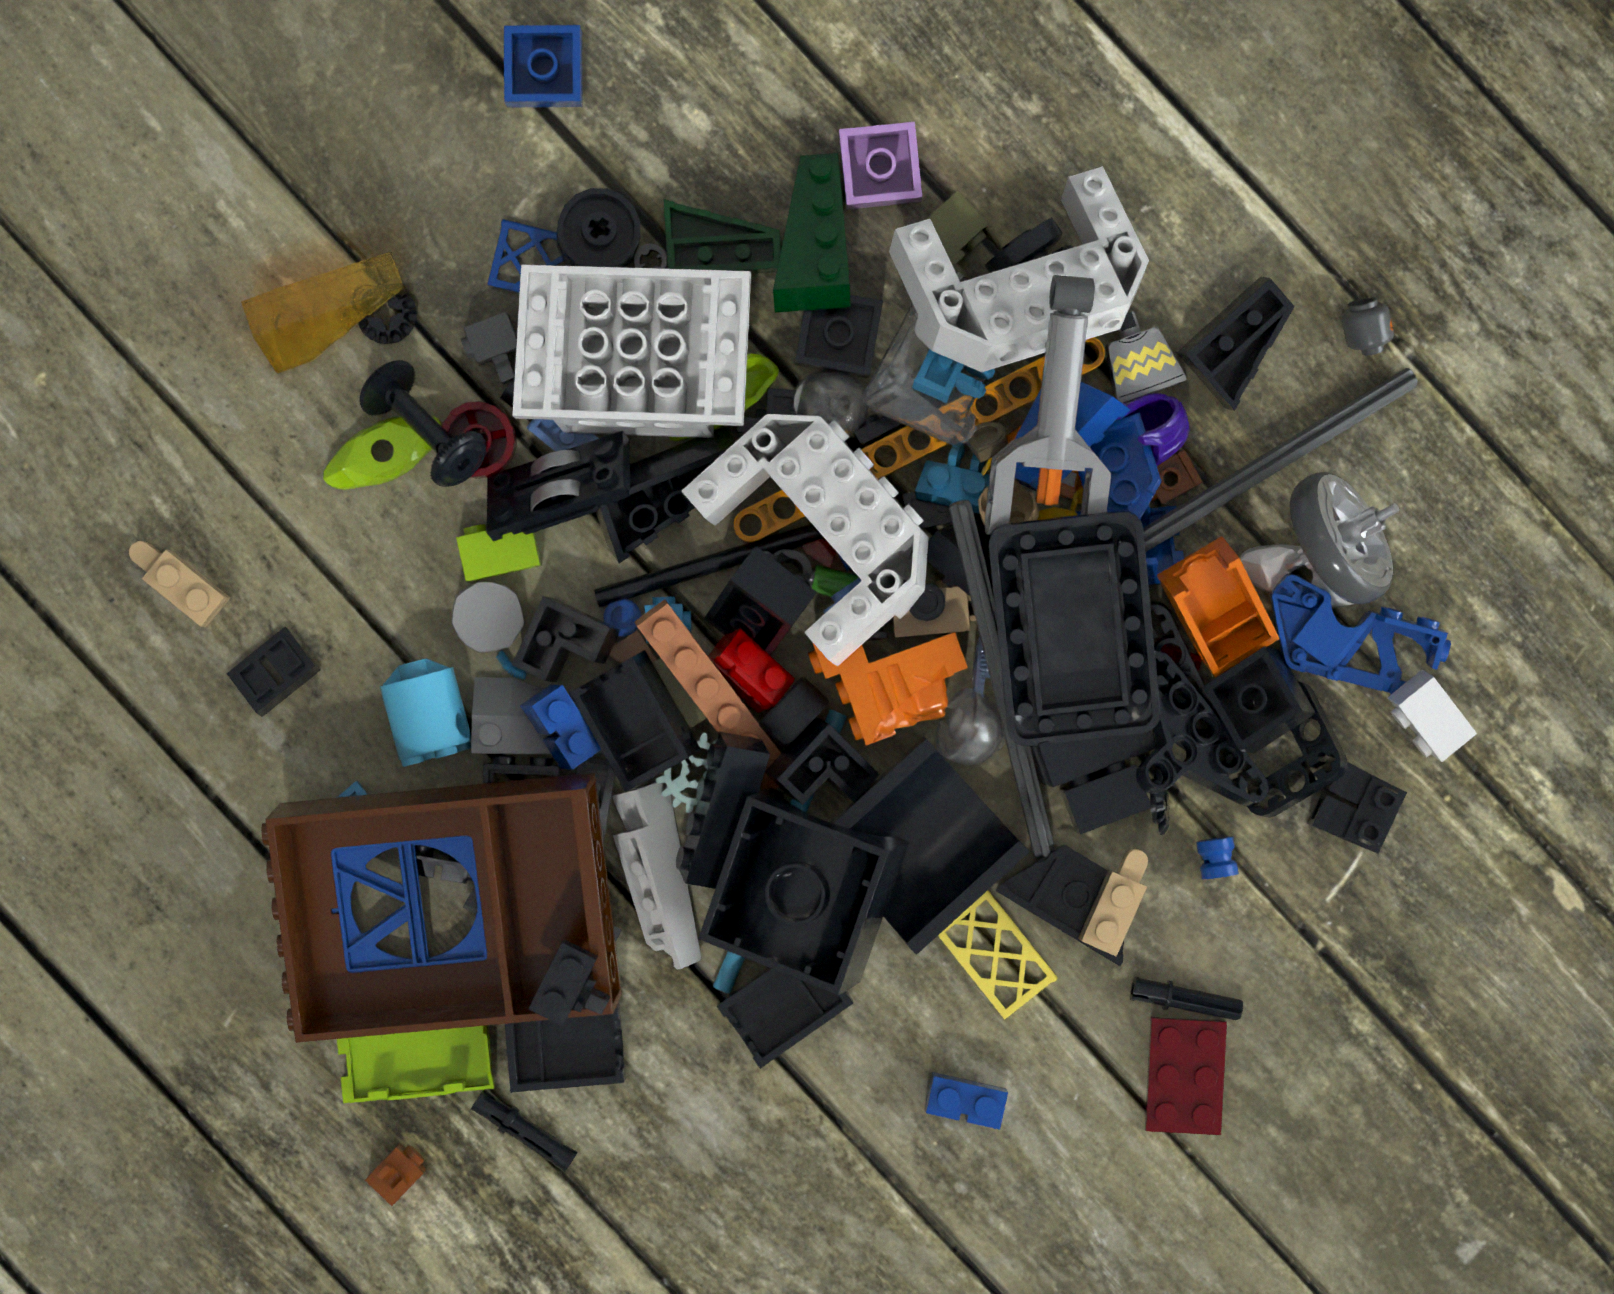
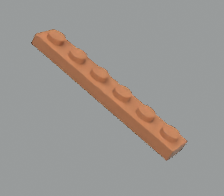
(702, 678)

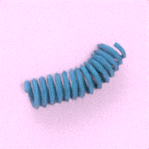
(508, 664)

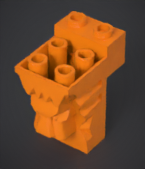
(895, 688)

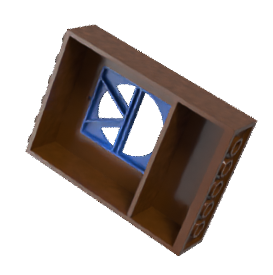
(535, 879)

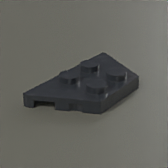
(1060, 892)

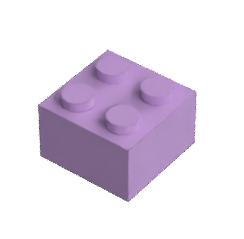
(880, 165)

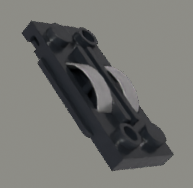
(558, 487)

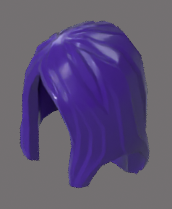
(1164, 424)

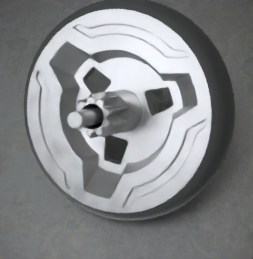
(1341, 538)

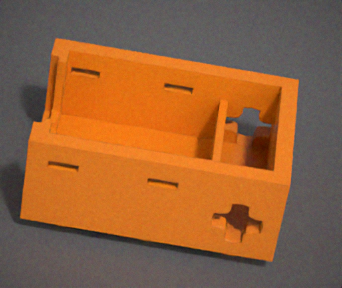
(1218, 606)

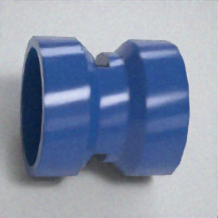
(1217, 857)

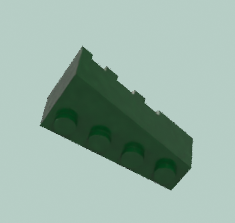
(814, 251)

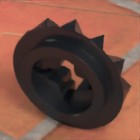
(400, 325)

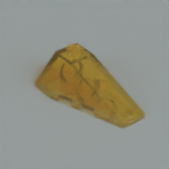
(311, 314)

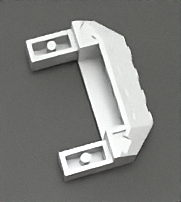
(1008, 311)
(842, 503)

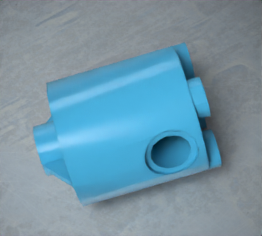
(425, 712)

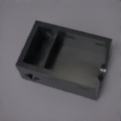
(635, 721)
(778, 1012)
(565, 1056)

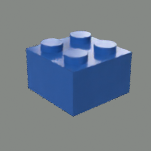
(543, 66)

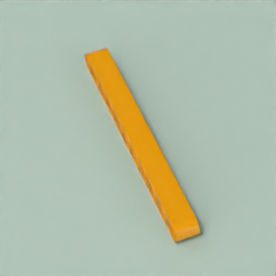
(905, 454)

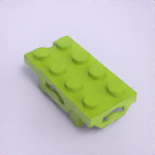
(416, 1064)

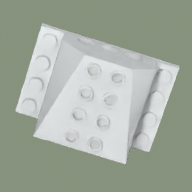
(632, 349)

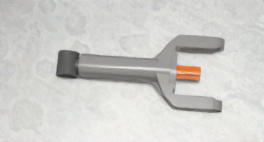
(1054, 441)

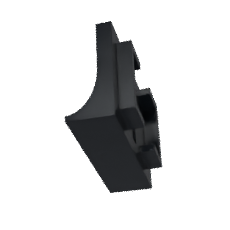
(287, 659)

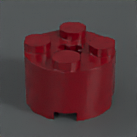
(490, 421)

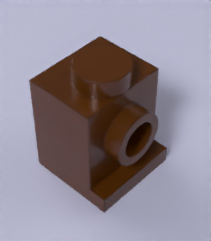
(1186, 478)

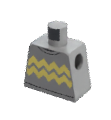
(1141, 362)

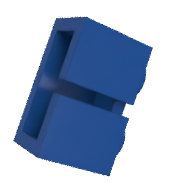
(556, 712)
(979, 1101)

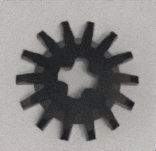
(1160, 805)

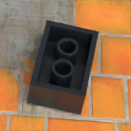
(761, 600)

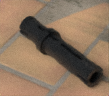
(523, 1130)

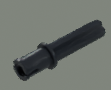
(1185, 999)

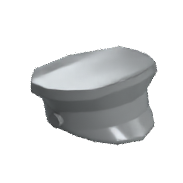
(487, 616)

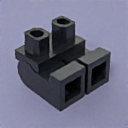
(1375, 811)

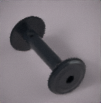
(455, 457)

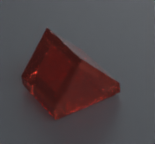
(820, 552)

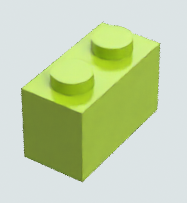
(486, 559)

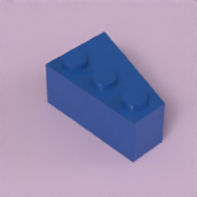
(1094, 416)

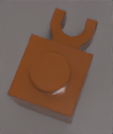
(397, 1173)

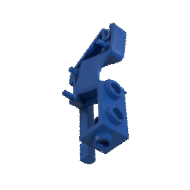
(1322, 646)

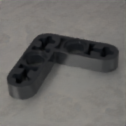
(1313, 754)

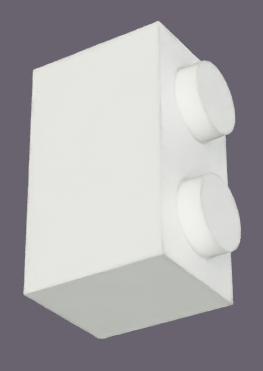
(1431, 716)

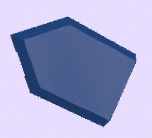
(1130, 464)

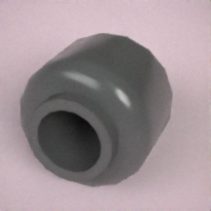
(1367, 325)

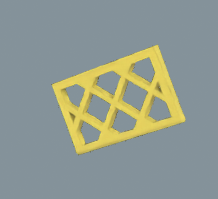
(1028, 953)

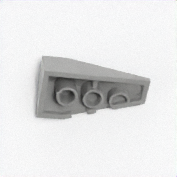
(500, 722)

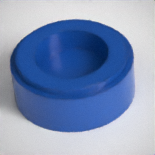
(622, 615)

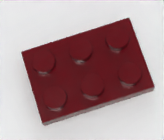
(1185, 1076)

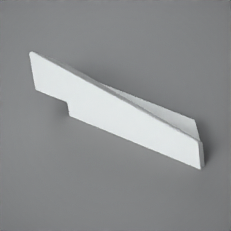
(649, 864)

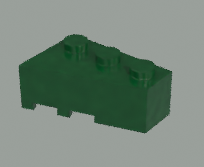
(717, 242)

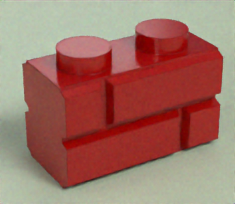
(750, 670)

